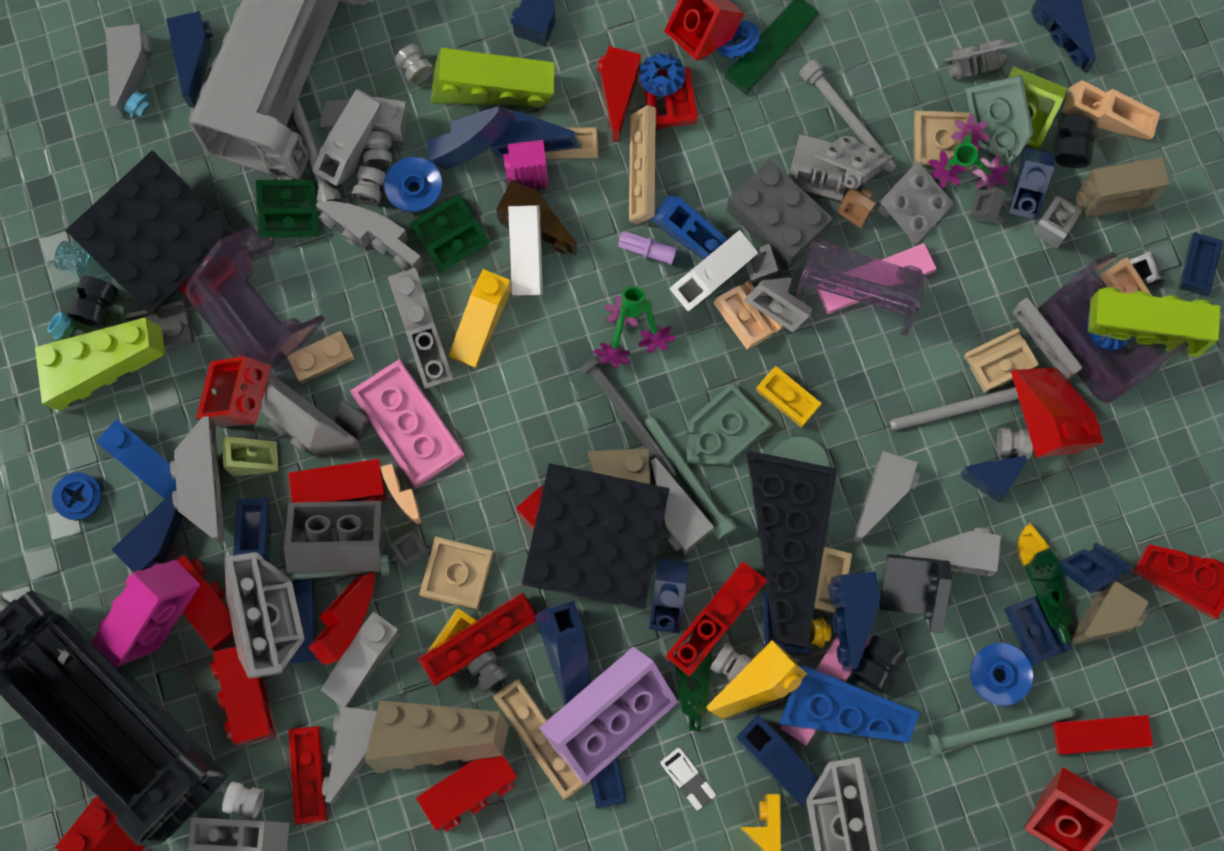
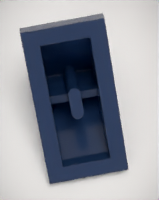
(994, 477)

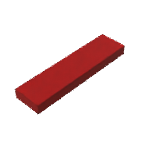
(477, 638)

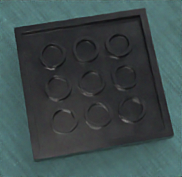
(149, 232)
(596, 536)

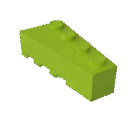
(491, 79)
(1154, 319)
(94, 359)

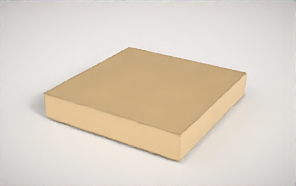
(934, 134)
(456, 573)

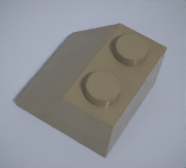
(1111, 614)

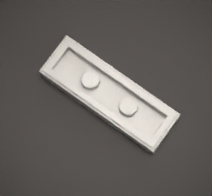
(525, 250)

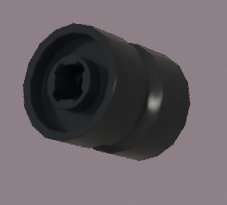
(1074, 141)
(92, 302)
(880, 662)

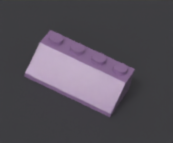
(609, 714)

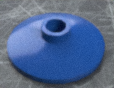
(412, 172)
(1016, 670)

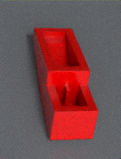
(343, 619)

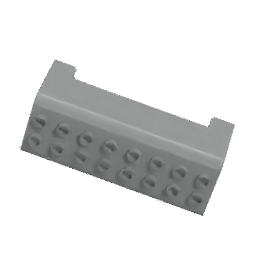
(244, 99)

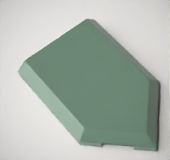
(1007, 116)
(724, 428)

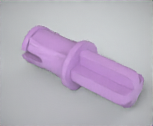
(647, 247)

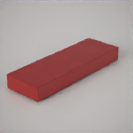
(1102, 734)
(307, 775)

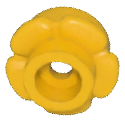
(819, 632)

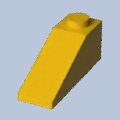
(480, 317)
(763, 680)

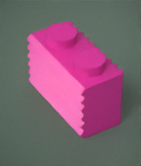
(527, 164)

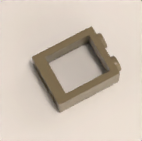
(1122, 187)

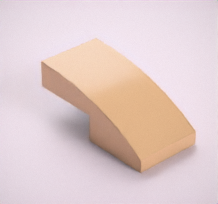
(405, 499)

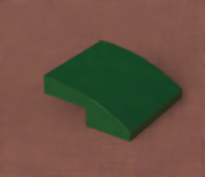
(286, 208)
(449, 233)

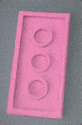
(407, 423)

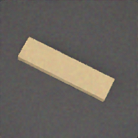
(642, 165)
(526, 720)

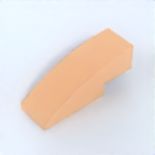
(1111, 110)

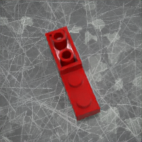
(716, 619)

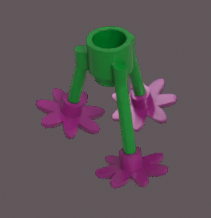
(966, 156)
(627, 308)

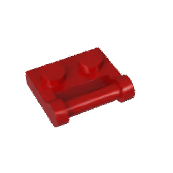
(679, 106)

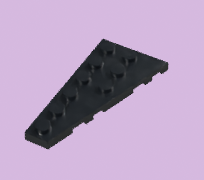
(792, 524)

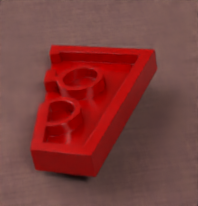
(1185, 576)

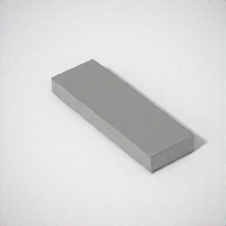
(1046, 339)

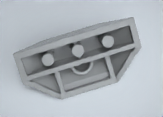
(303, 422)
(198, 479)
(261, 614)
(844, 809)

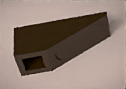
(551, 227)

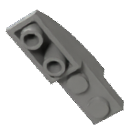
(367, 227)
(420, 328)

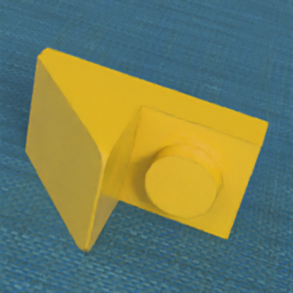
(767, 837)

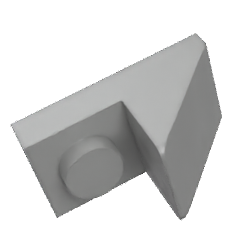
(1057, 222)
(774, 301)

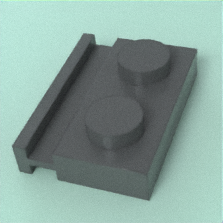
(173, 321)

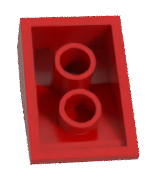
(1055, 413)

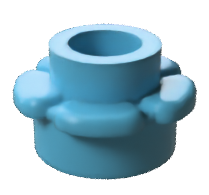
(137, 105)
(61, 326)

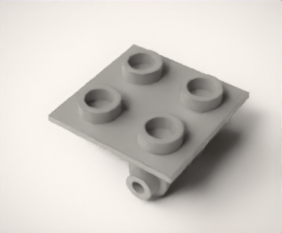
(988, 59)
(858, 159)
(814, 174)
(915, 202)

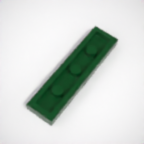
(773, 44)

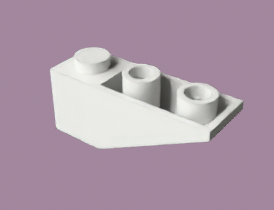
(713, 270)

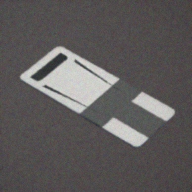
(688, 778)

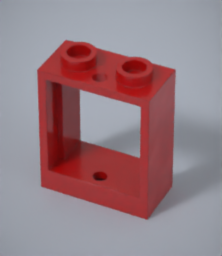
(231, 404)

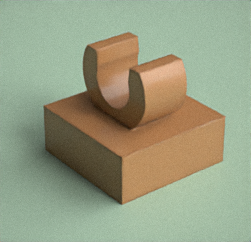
(857, 206)

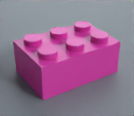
(145, 612)

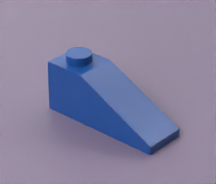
(687, 227)
(138, 458)

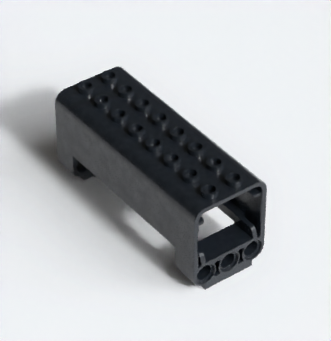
(102, 721)

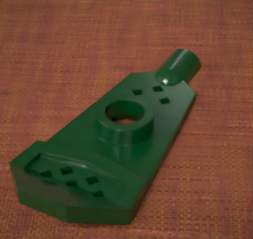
(1046, 578)
(702, 676)

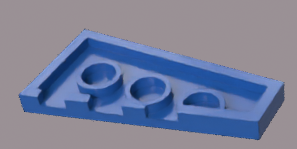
(842, 708)

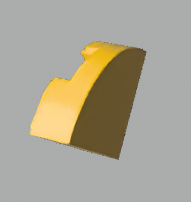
(1029, 544)

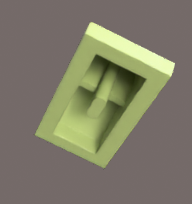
(249, 456)

